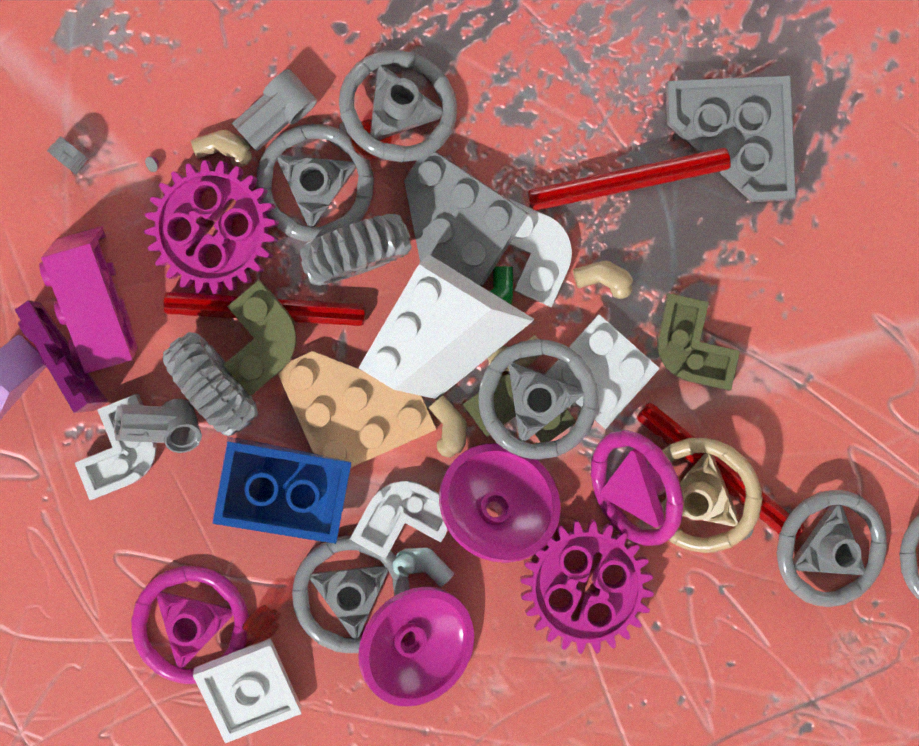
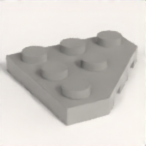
(749, 120)
(459, 217)

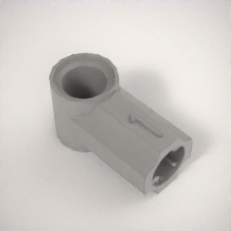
(283, 103)
(171, 424)

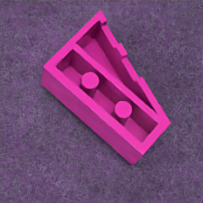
(88, 301)

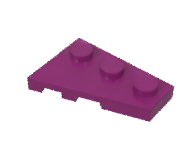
(76, 386)

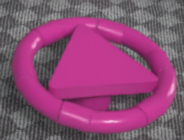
(637, 488)
(186, 620)

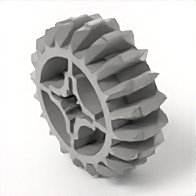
(355, 249)
(208, 384)

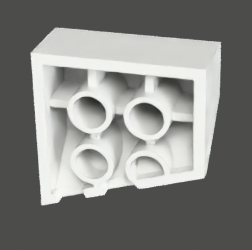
(440, 331)

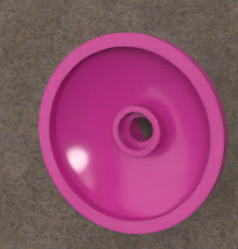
(511, 485)
(431, 655)

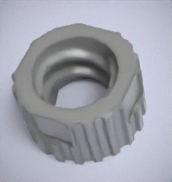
(67, 155)

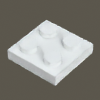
(616, 366)
(247, 690)

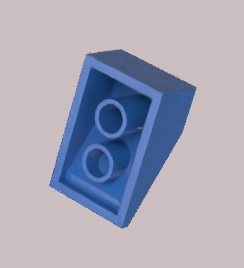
(281, 491)

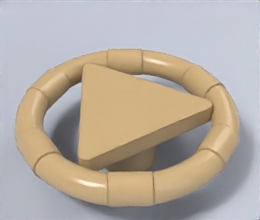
(707, 495)

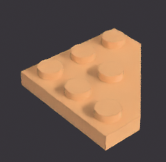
(350, 411)

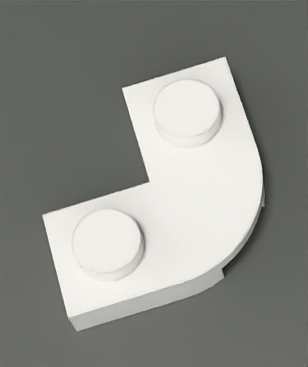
(548, 258)
(119, 465)
(391, 509)

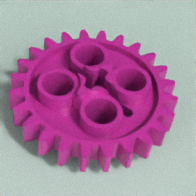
(184, 202)
(621, 598)

